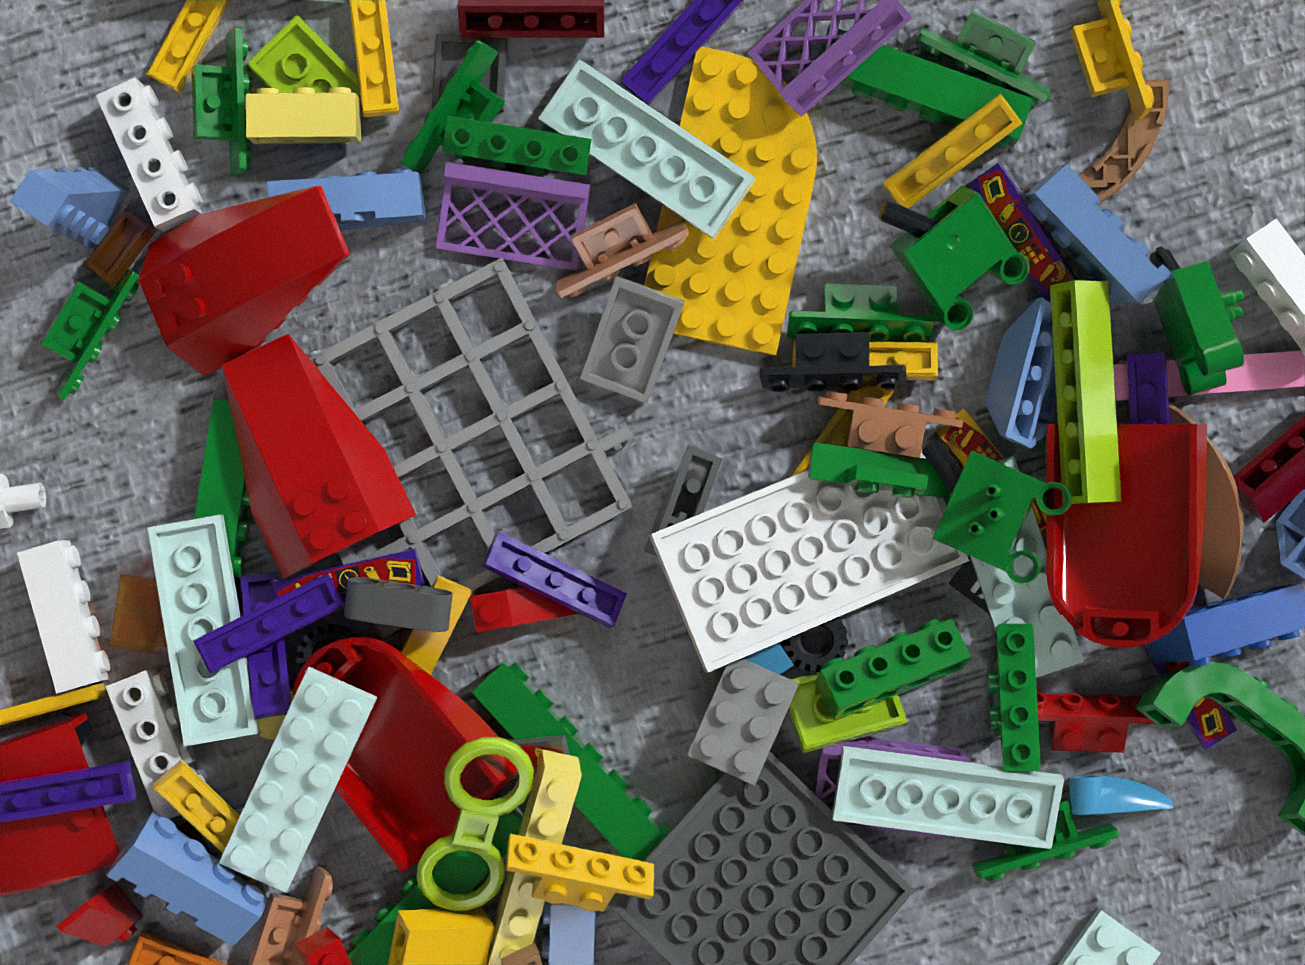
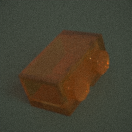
(138, 615)

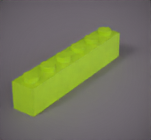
(1085, 391)

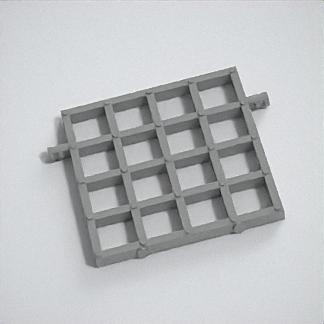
(502, 416)

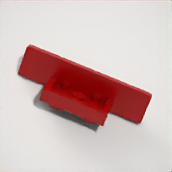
(1089, 721)

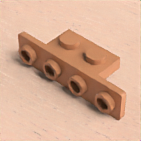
(616, 244)
(885, 428)
(290, 921)

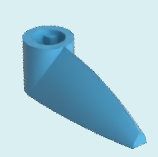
(1112, 795)

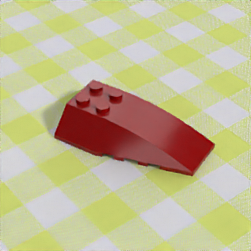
(238, 273)
(307, 458)

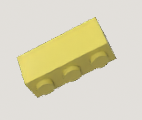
(303, 116)

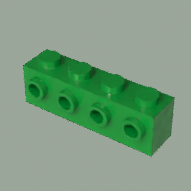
(892, 668)

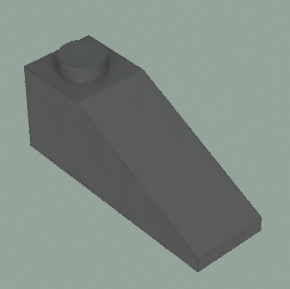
(687, 491)

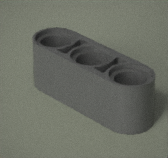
(398, 604)

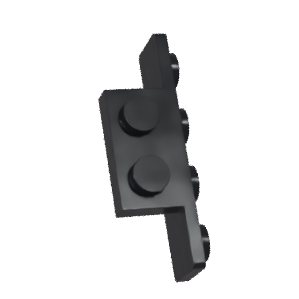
(833, 362)

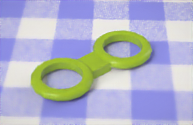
(475, 823)

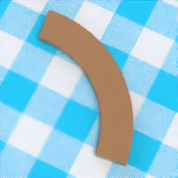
(1128, 149)
(1222, 522)

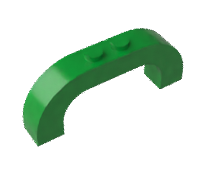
(1250, 700)

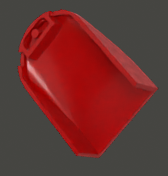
(1131, 564)
(404, 747)
(55, 845)

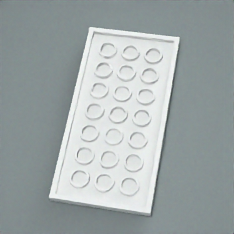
(795, 561)

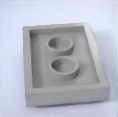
(632, 339)
(743, 719)

